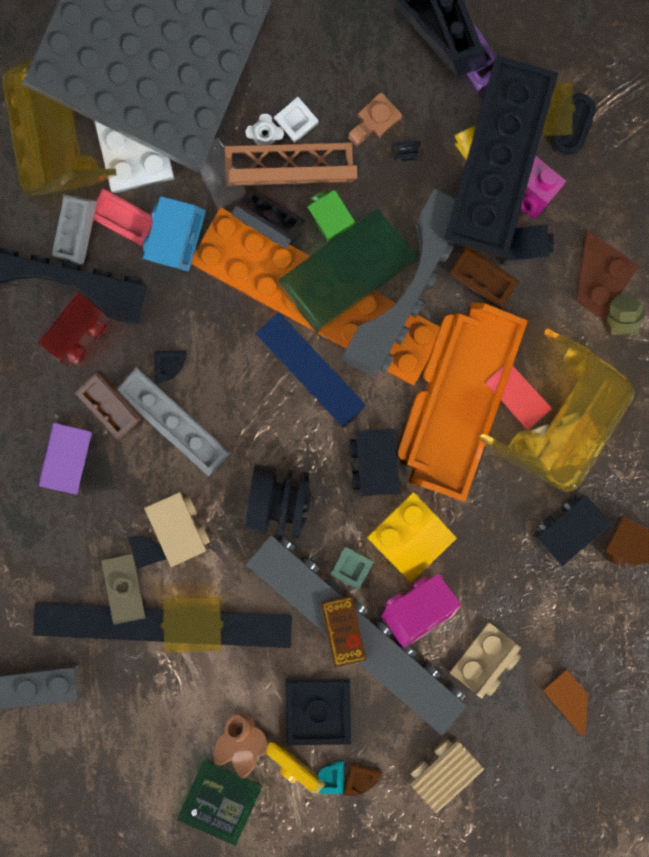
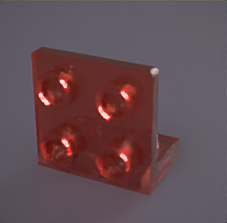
(74, 331)

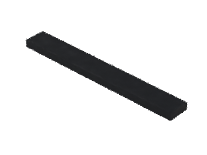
(97, 623)

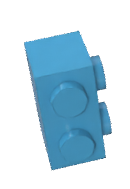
(173, 233)

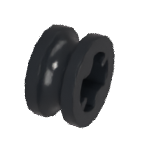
(407, 151)

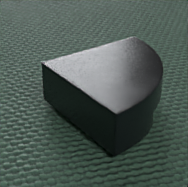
(168, 364)
(146, 551)

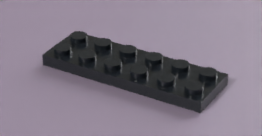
(501, 157)

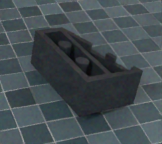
(447, 31)

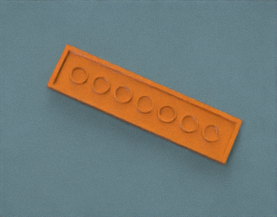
(254, 265)

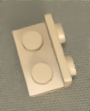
(486, 660)

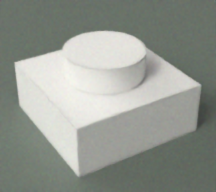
(296, 120)

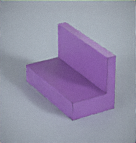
(64, 458)

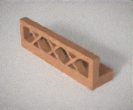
(291, 174)

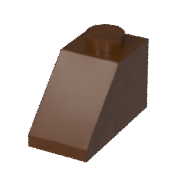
(627, 544)

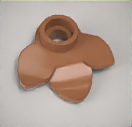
(240, 745)

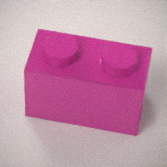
(420, 610)

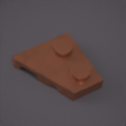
(602, 275)

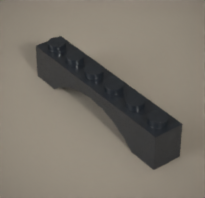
(118, 299)

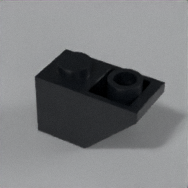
(530, 246)

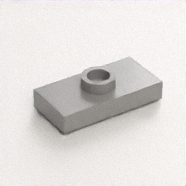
(73, 229)

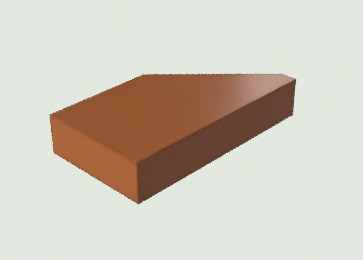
(569, 699)

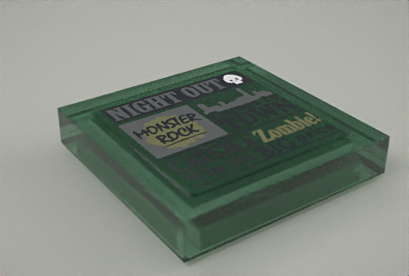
(219, 802)

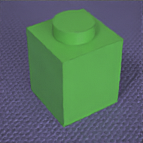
(330, 214)

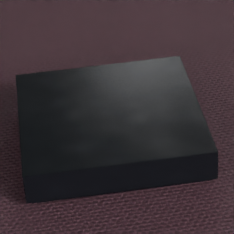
(318, 712)

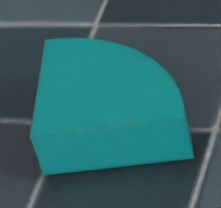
(333, 777)

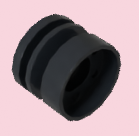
(277, 501)

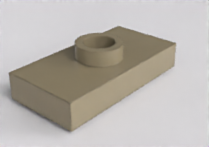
(123, 589)

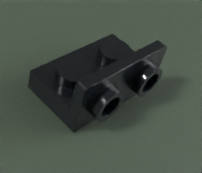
(268, 218)

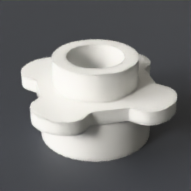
(265, 123)

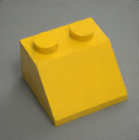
(411, 537)

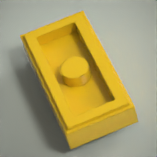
(294, 769)

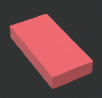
(122, 217)
(520, 398)

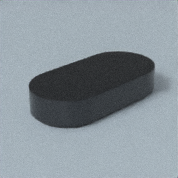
(582, 119)

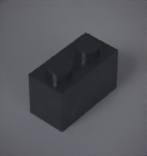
(376, 462)
(571, 529)

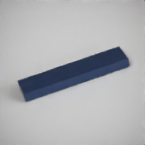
(310, 369)

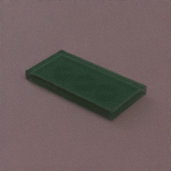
(347, 270)

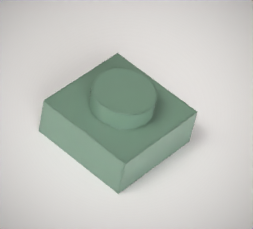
(352, 568)

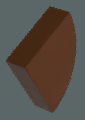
(360, 779)

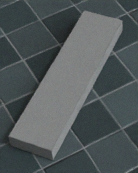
(173, 422)

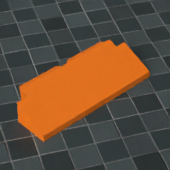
(457, 404)

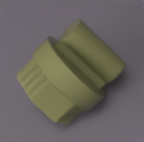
(625, 315)

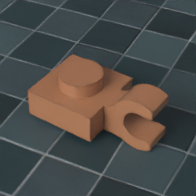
(376, 118)

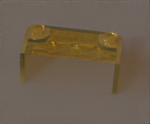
(45, 141)
(580, 426)

